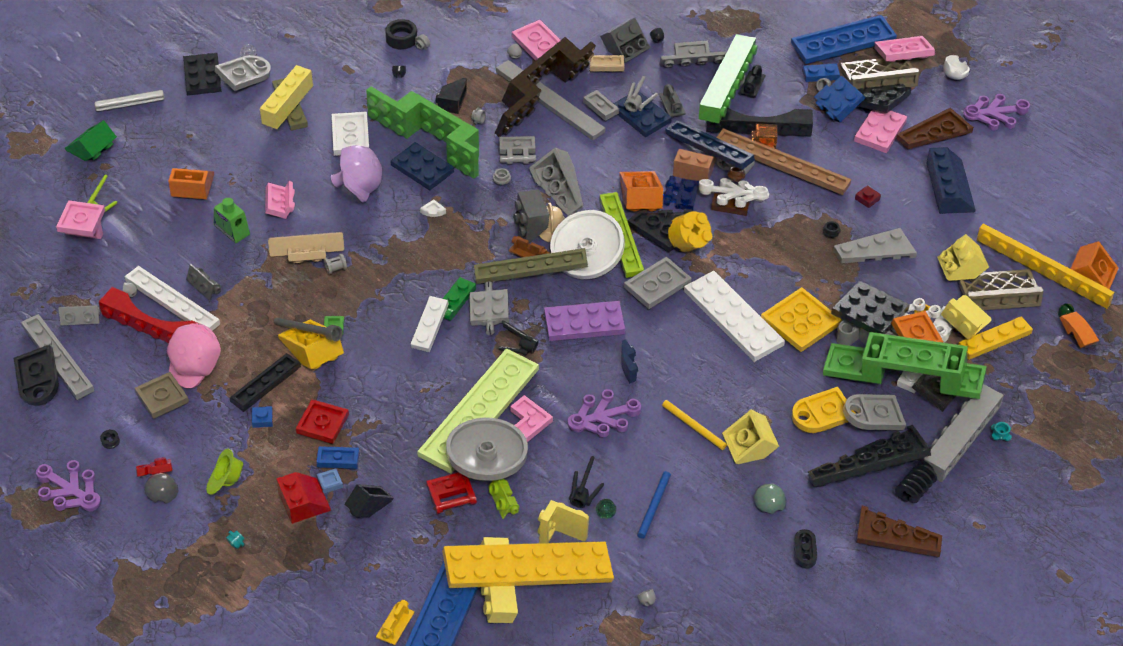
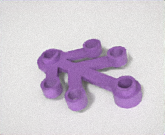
(974, 112)
(582, 421)
(45, 474)

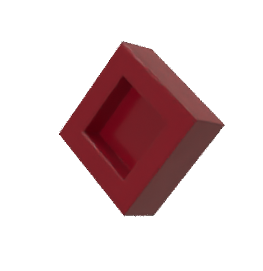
(867, 196)

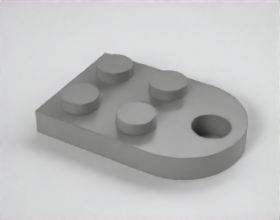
(244, 71)
(874, 412)

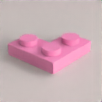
(532, 417)

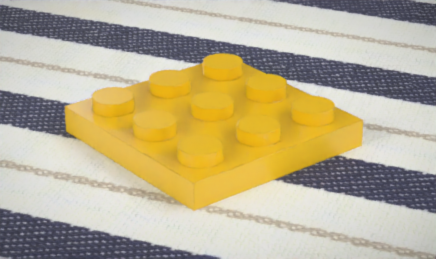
(801, 319)

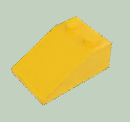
(309, 347)

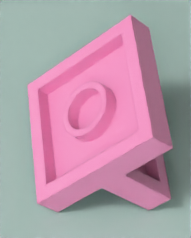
(81, 220)

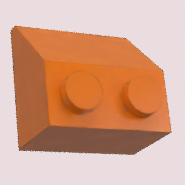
(1095, 264)

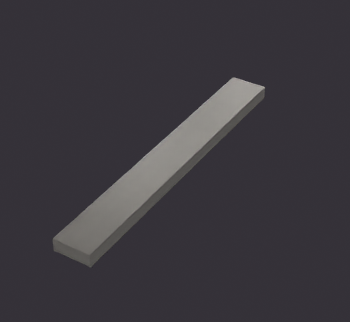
(557, 104)

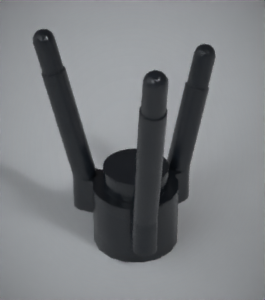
(527, 342)
(580, 496)

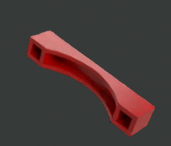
(119, 307)

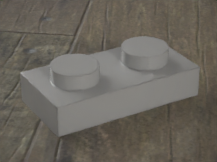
(601, 105)

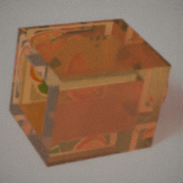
(765, 134)

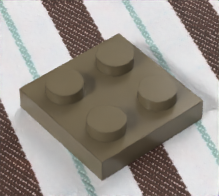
(161, 395)

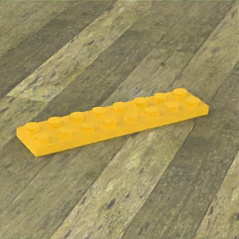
(527, 564)

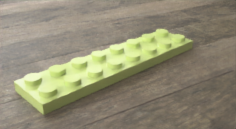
(485, 400)

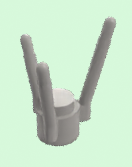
(634, 101)

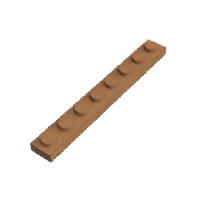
(788, 163)

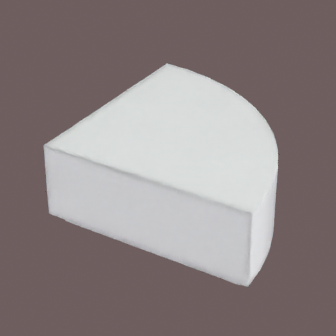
(433, 209)

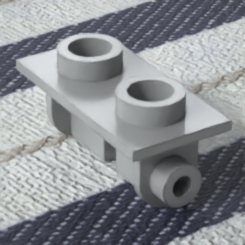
(79, 315)

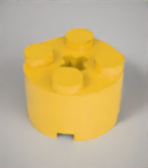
(690, 231)

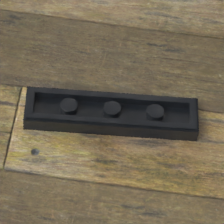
(265, 382)

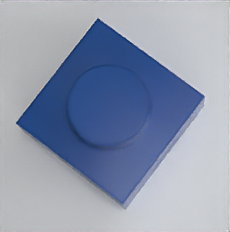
(262, 417)

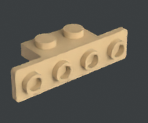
(306, 247)

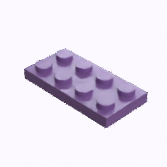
(584, 320)

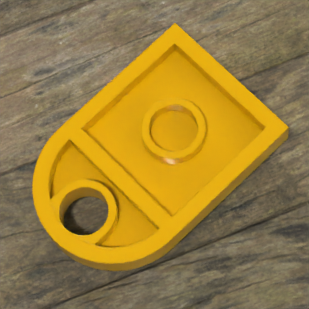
(822, 410)

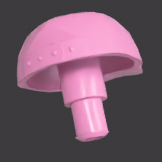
(192, 354)

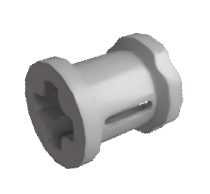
(335, 264)

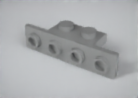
(690, 53)

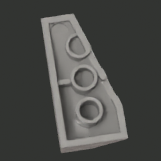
(559, 180)

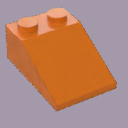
(641, 190)

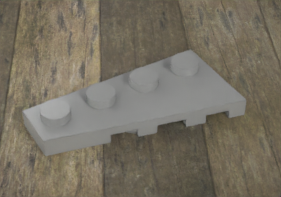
(875, 247)

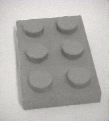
(657, 282)

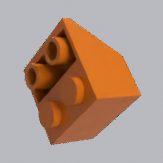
(190, 183)

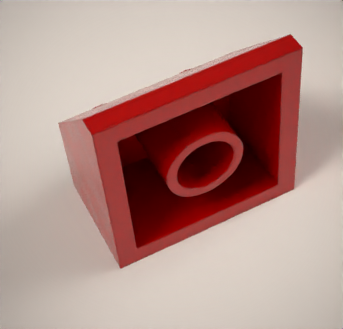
(301, 496)

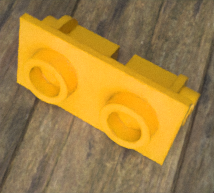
(395, 623)

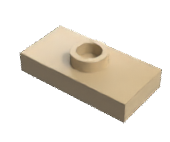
(607, 63)

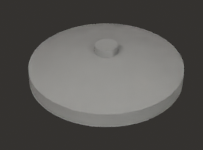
(486, 449)

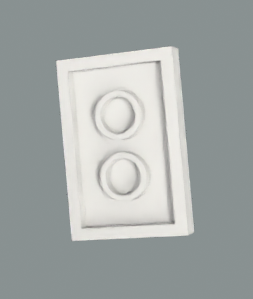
(349, 130)

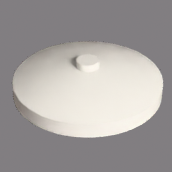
(597, 234)

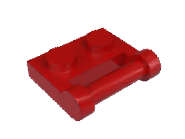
(450, 486)

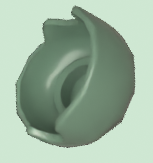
(770, 498)

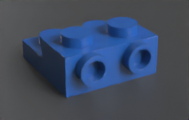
(839, 99)

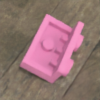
(279, 200)

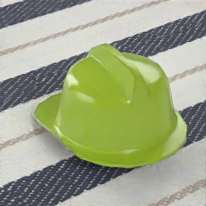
(225, 472)

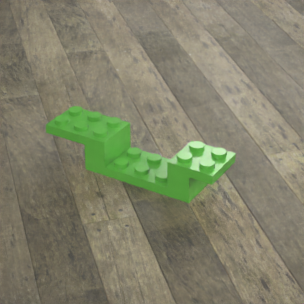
(416, 112)
(907, 355)

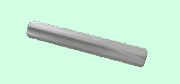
(130, 100)

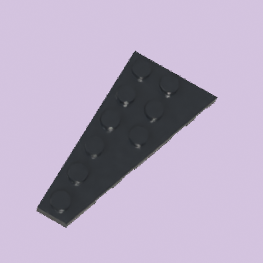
(873, 457)

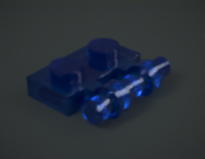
(686, 190)

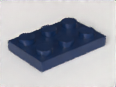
(645, 121)
(422, 166)

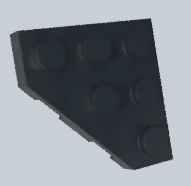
(884, 97)
(655, 225)

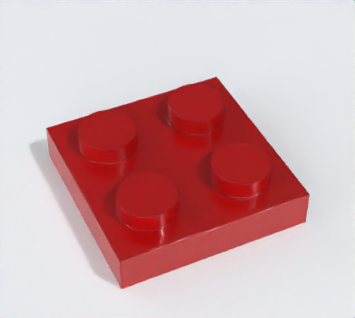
(322, 421)

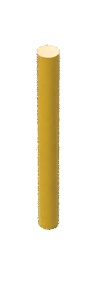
(695, 425)

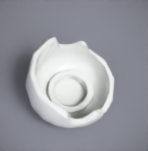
(954, 68)

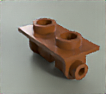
(523, 249)

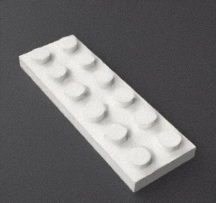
(734, 316)

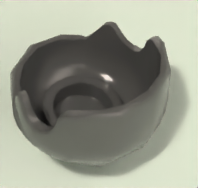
(161, 488)

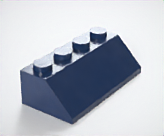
(949, 181)

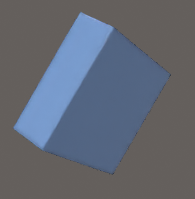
(330, 480)

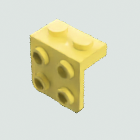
(965, 316)
(564, 520)

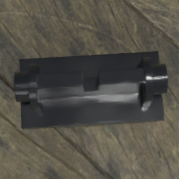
(753, 82)

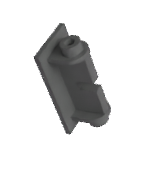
(671, 101)
(201, 282)

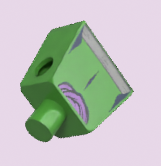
(231, 220)

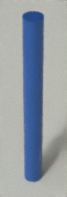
(654, 505)

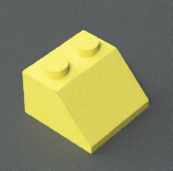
(750, 438)

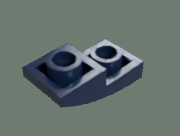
(627, 360)

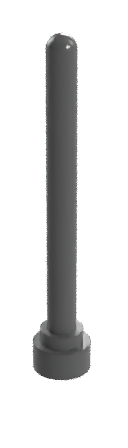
(331, 332)

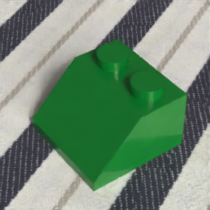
(92, 141)

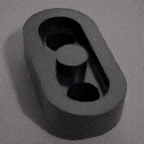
(805, 550)

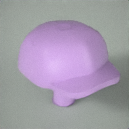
(359, 171)

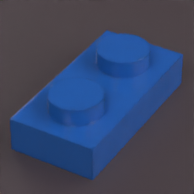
(815, 72)
(337, 457)

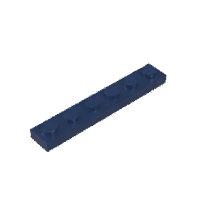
(710, 144)

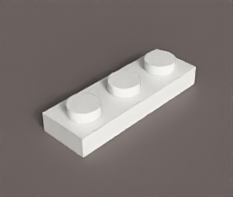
(429, 324)

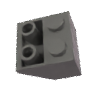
(625, 40)
(531, 214)

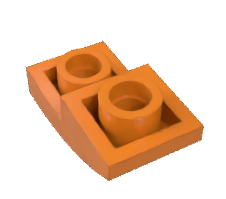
(1082, 331)

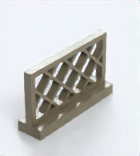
(888, 76)
(1002, 297)

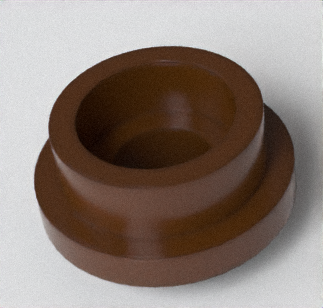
(736, 174)

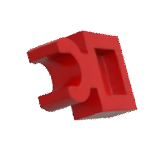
(159, 465)

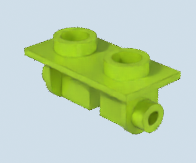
(502, 497)

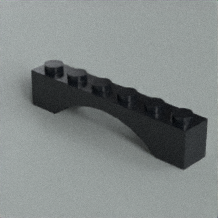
(793, 123)

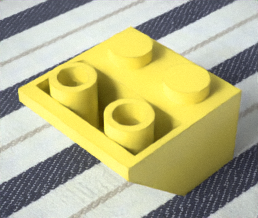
(963, 260)

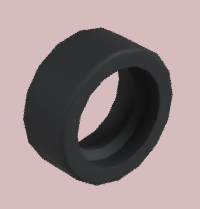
(401, 25)

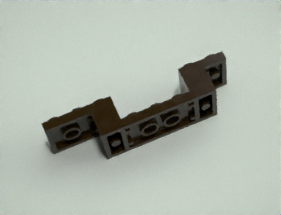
(522, 93)

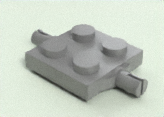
(489, 307)

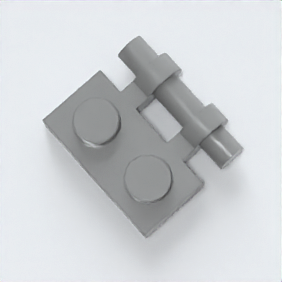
(517, 145)

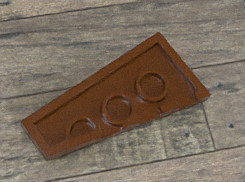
(934, 129)
(885, 532)

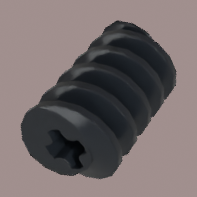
(916, 482)

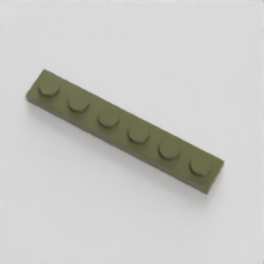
(531, 265)

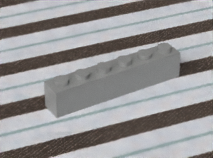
(963, 431)

